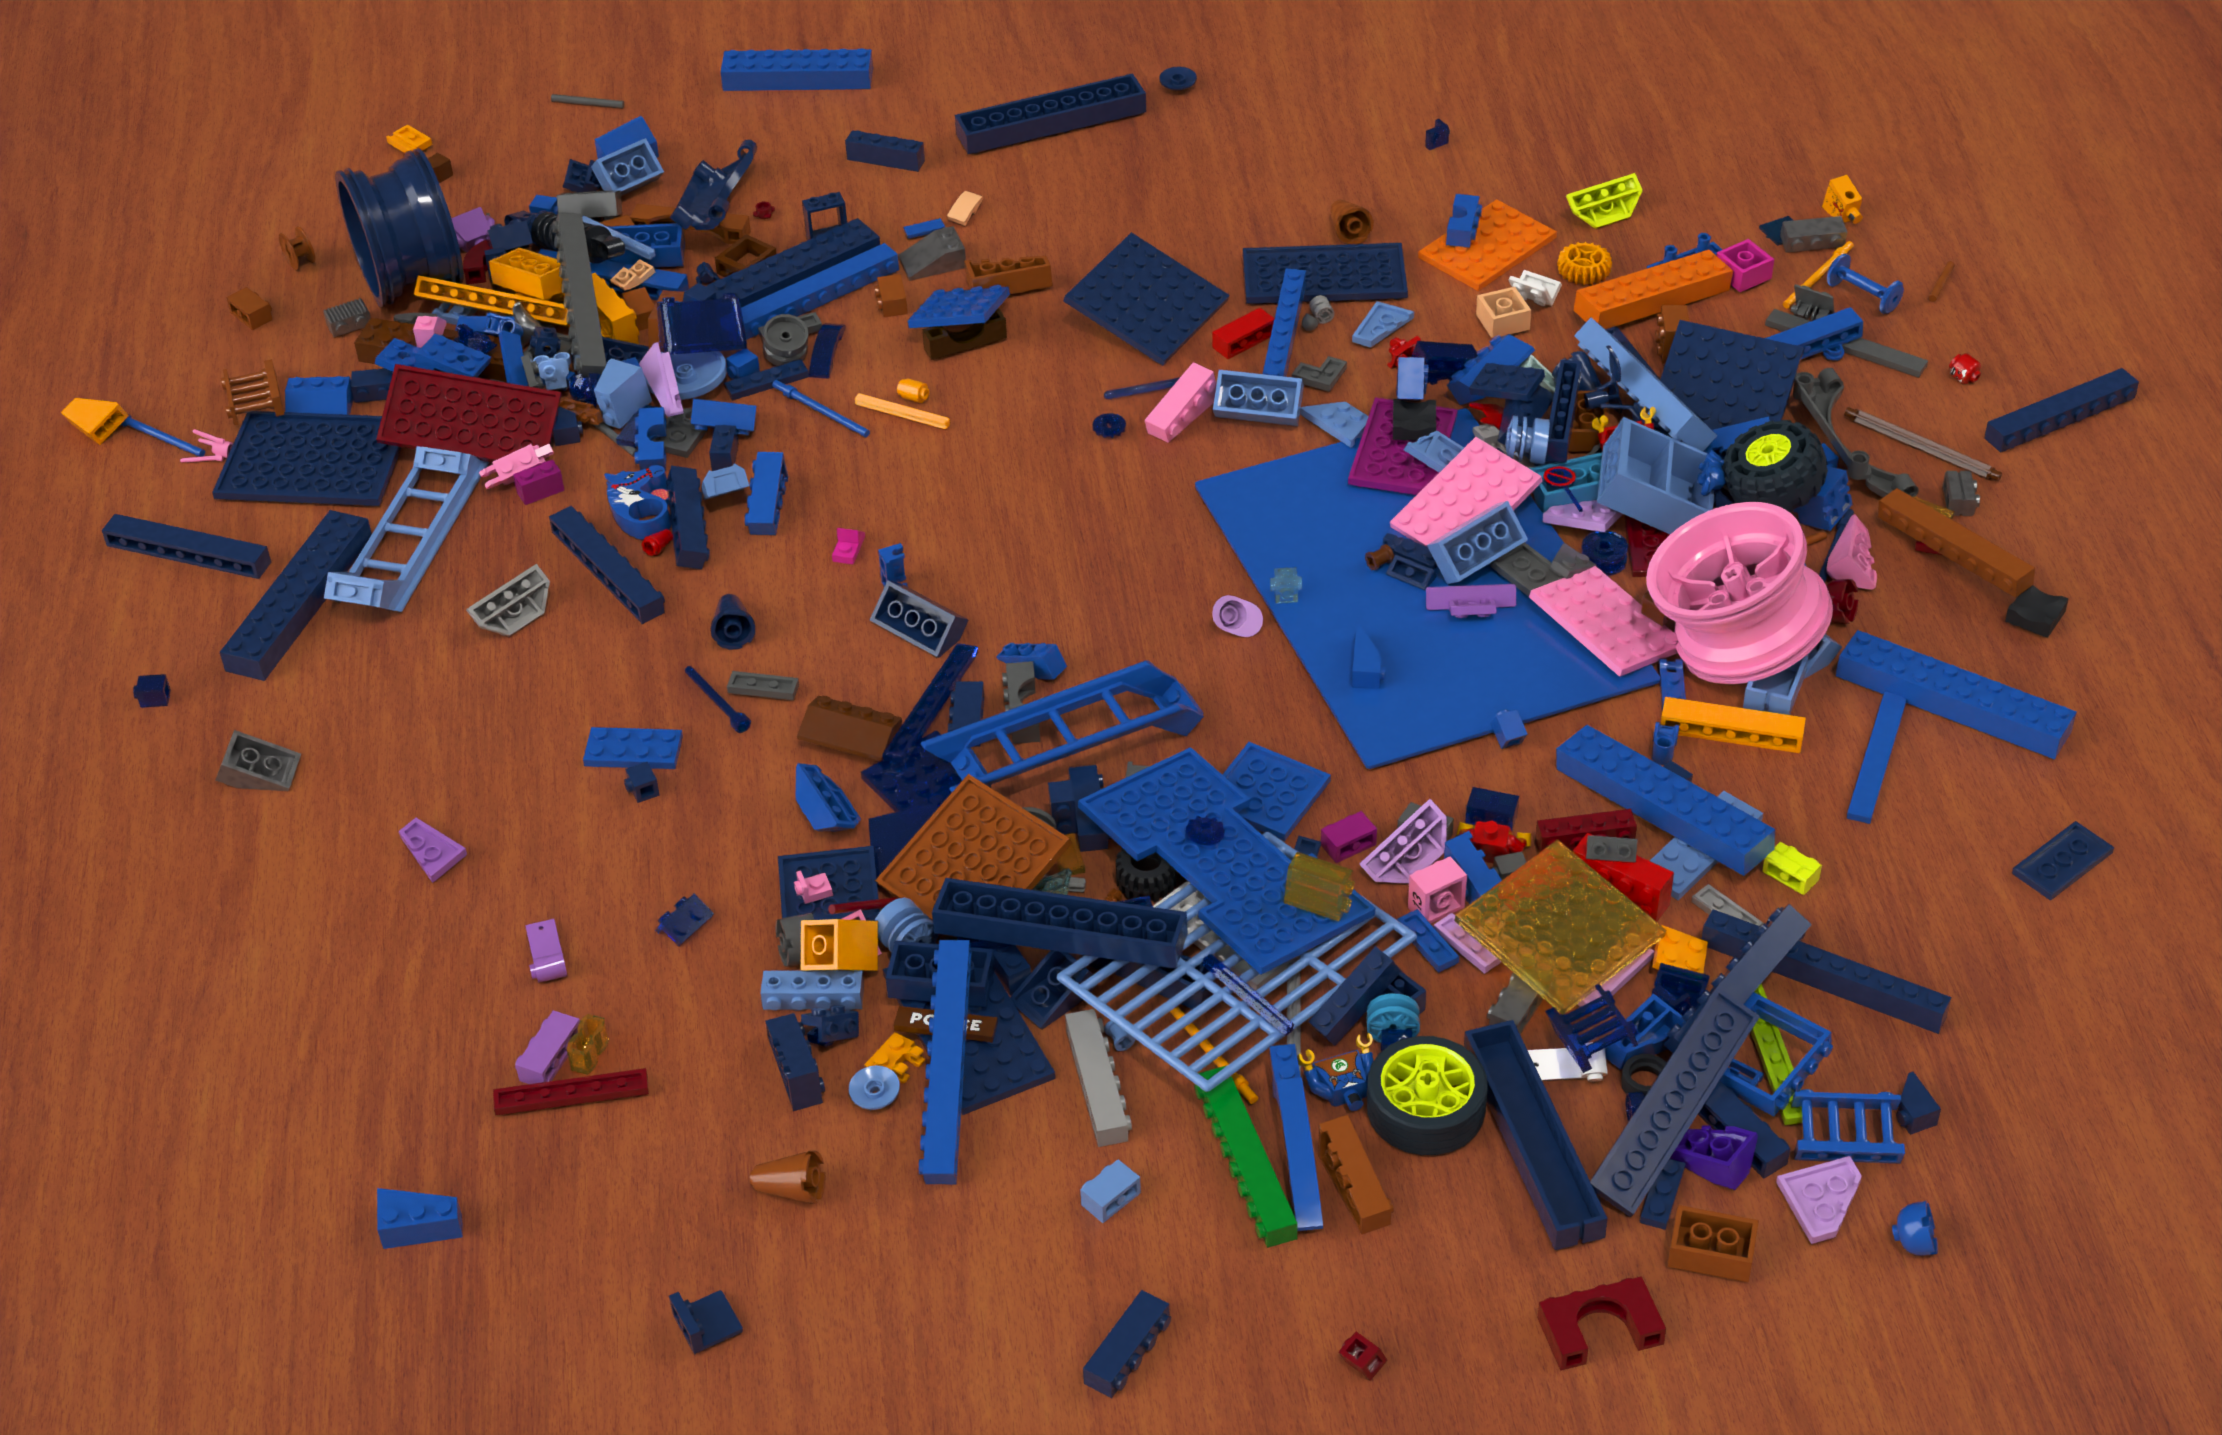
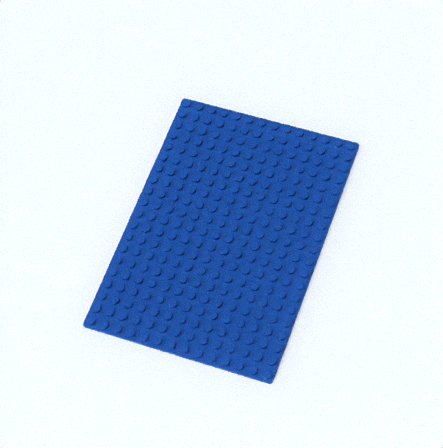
(1440, 670)

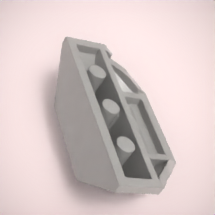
(513, 603)

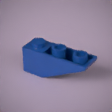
(1046, 658)

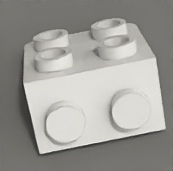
(1536, 287)

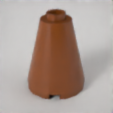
(1351, 222)
(791, 1177)

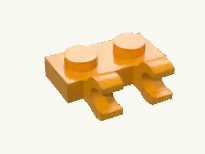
(894, 1053)

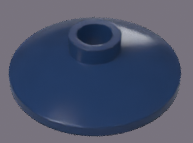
(1178, 78)

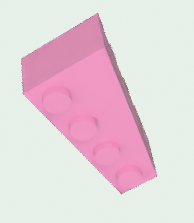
(1182, 403)

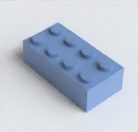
(1258, 397)
(1477, 542)

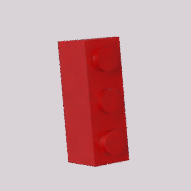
(1242, 333)

